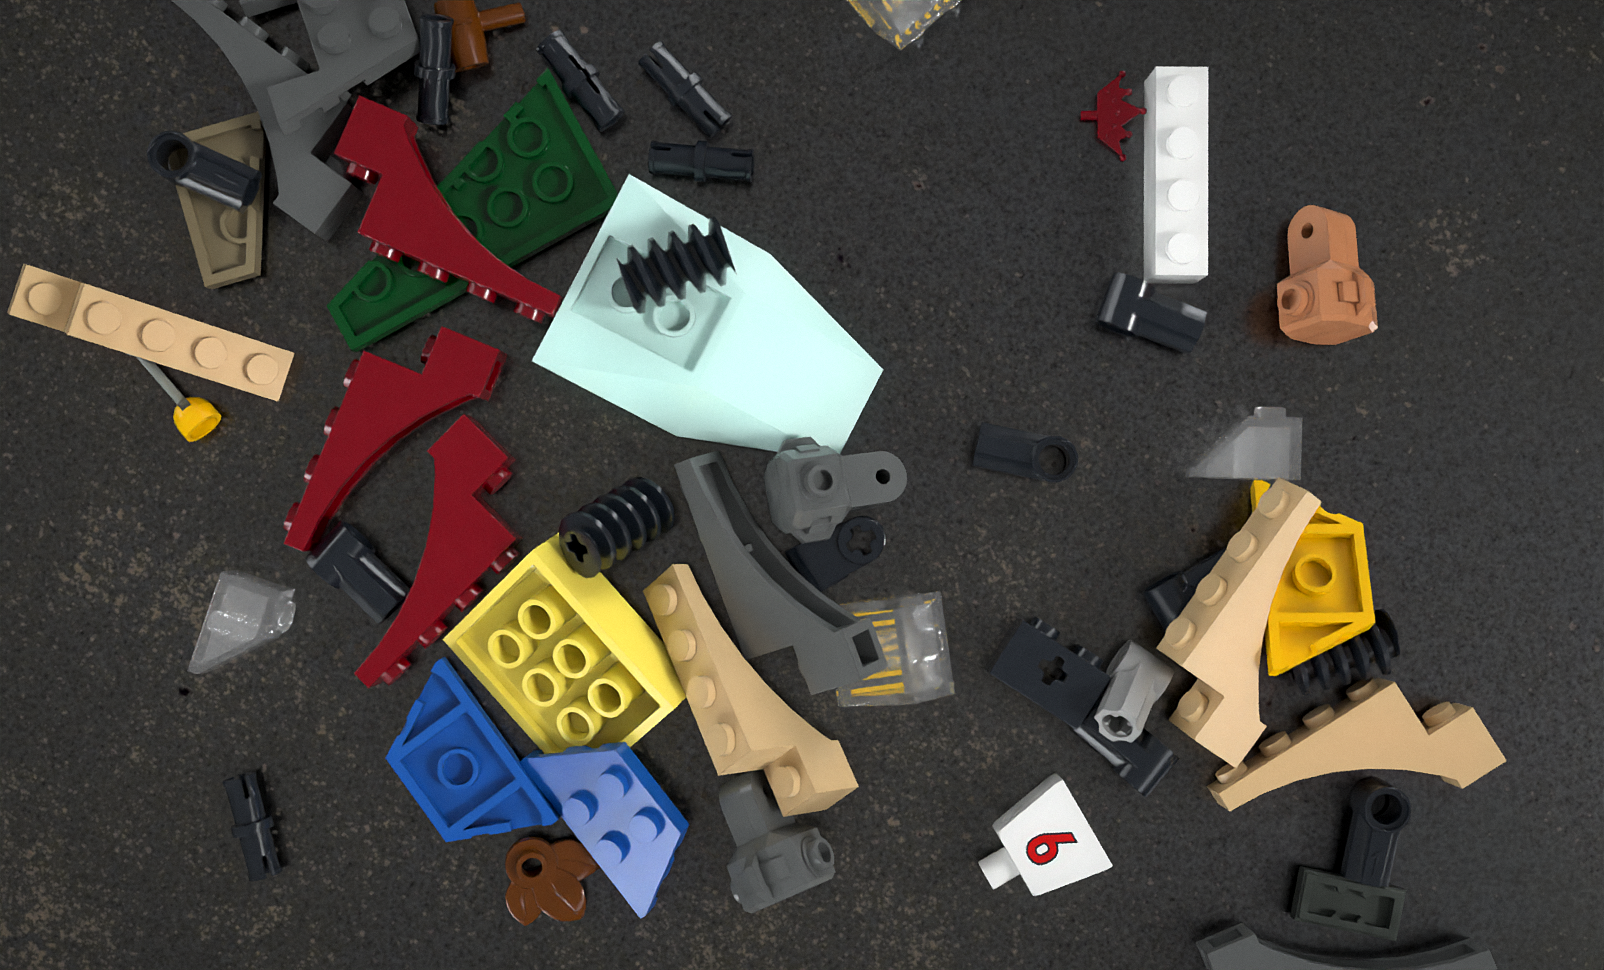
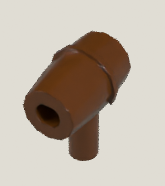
(468, 29)

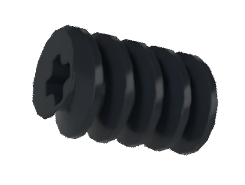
(676, 265)
(614, 526)
(1371, 646)

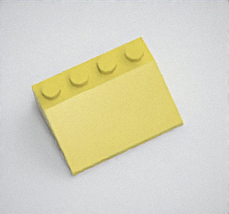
(567, 656)

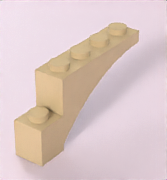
(150, 332)
(1225, 625)
(737, 711)
(1366, 732)

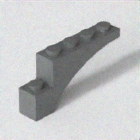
(308, 189)
(765, 595)
(1242, 950)

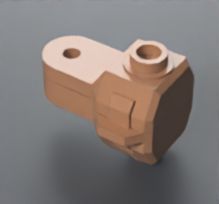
(1326, 292)

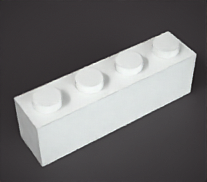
(1176, 175)

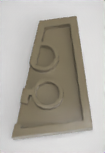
(224, 239)

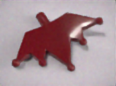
(1113, 114)

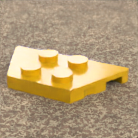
(1321, 592)

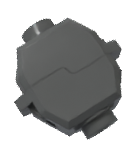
(816, 487)
(773, 851)

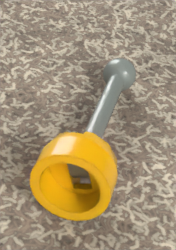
(192, 415)

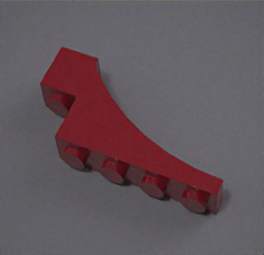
(416, 221)
(379, 411)
(461, 547)

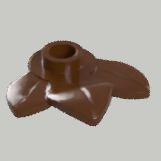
(553, 885)

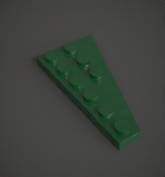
(515, 195)

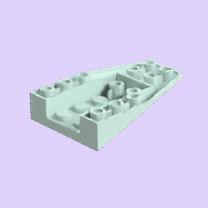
(724, 363)

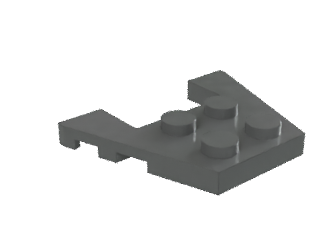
(351, 45)

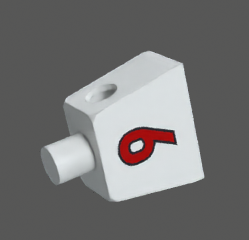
(1045, 841)

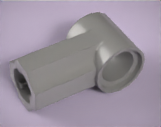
(1134, 686)

